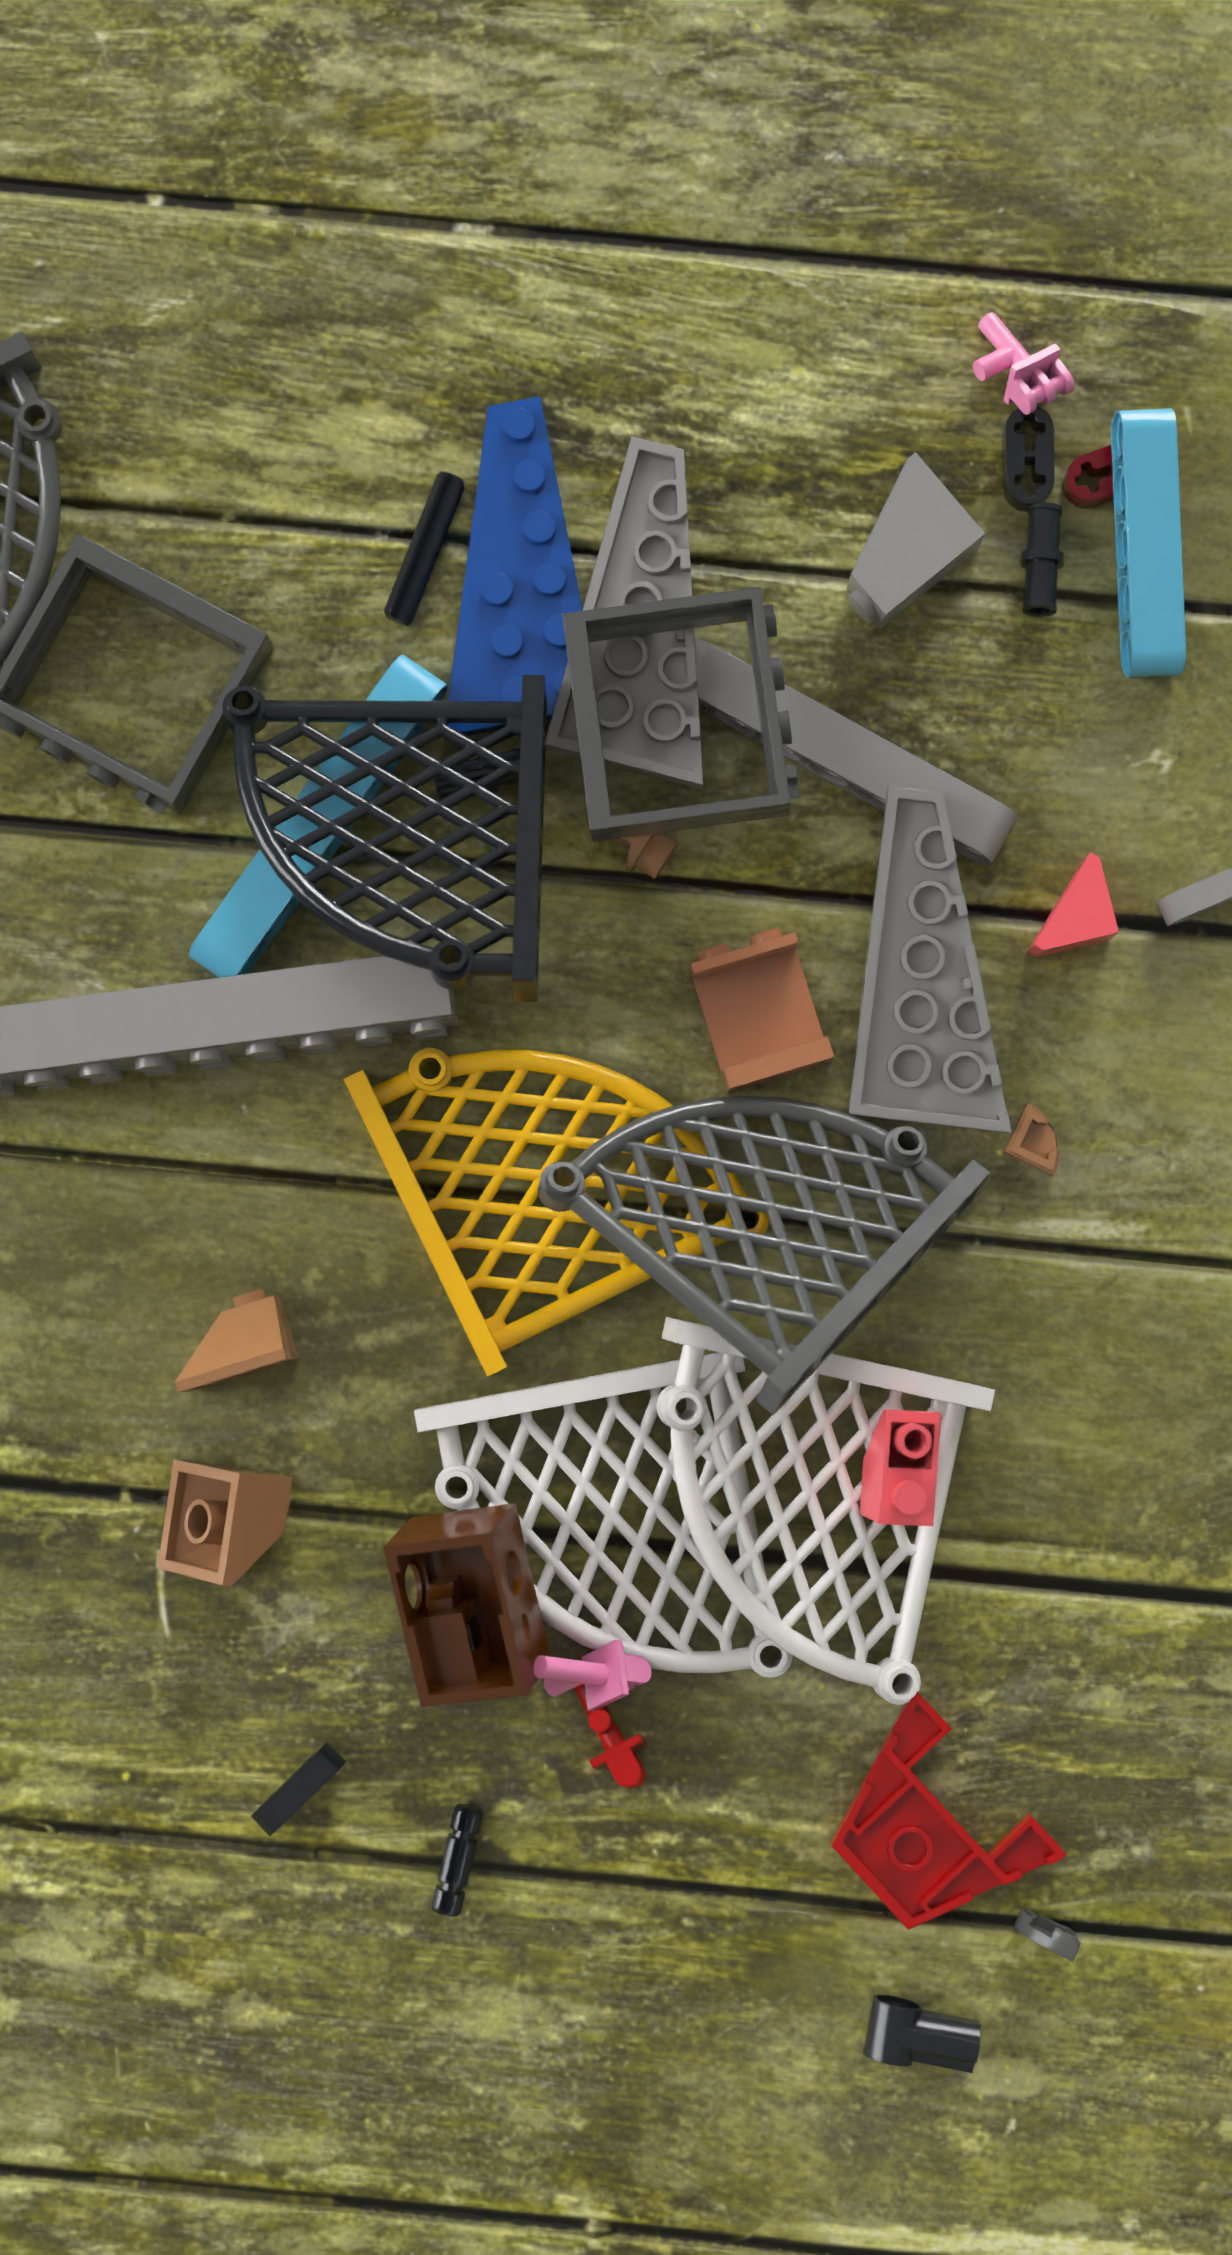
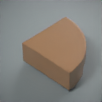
(1034, 1141)

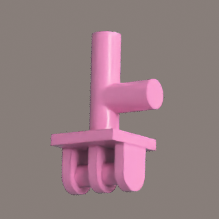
(1031, 377)
(605, 1672)

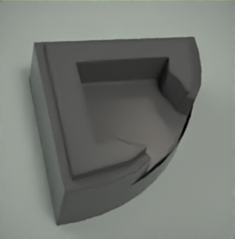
(1048, 1933)

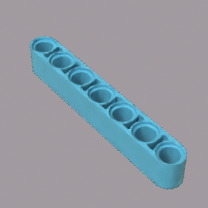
(259, 899)

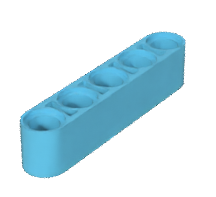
(1148, 542)

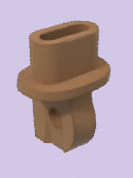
(648, 852)

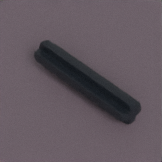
(424, 548)

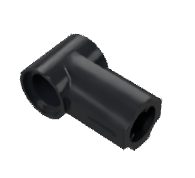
(906, 2033)

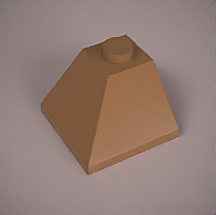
(241, 1343)
(221, 1520)

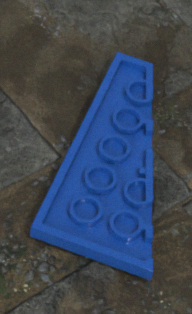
(516, 568)

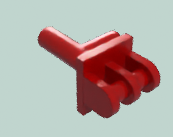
(619, 1754)

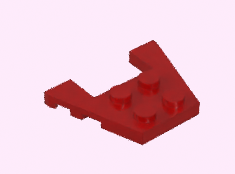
(912, 1845)

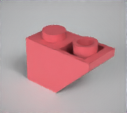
(901, 1469)

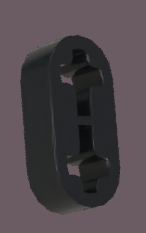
(1015, 458)
(298, 1789)

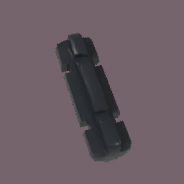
(457, 1860)

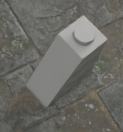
(912, 545)

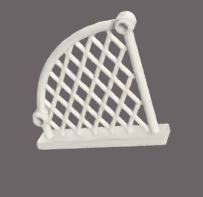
(946, 1396)
(448, 1416)

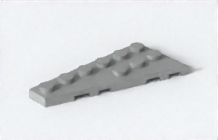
(650, 680)
(923, 1006)

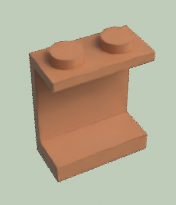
(759, 1010)

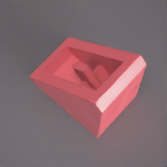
(1080, 915)

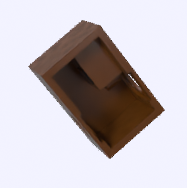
(474, 1605)

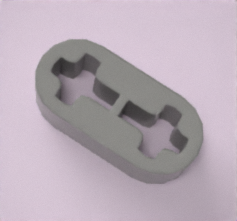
(1196, 898)

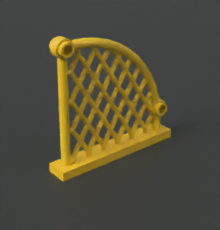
(492, 1334)

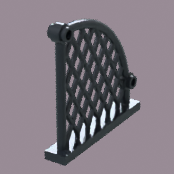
(249, 713)

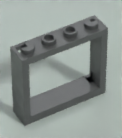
(79, 563)
(668, 616)

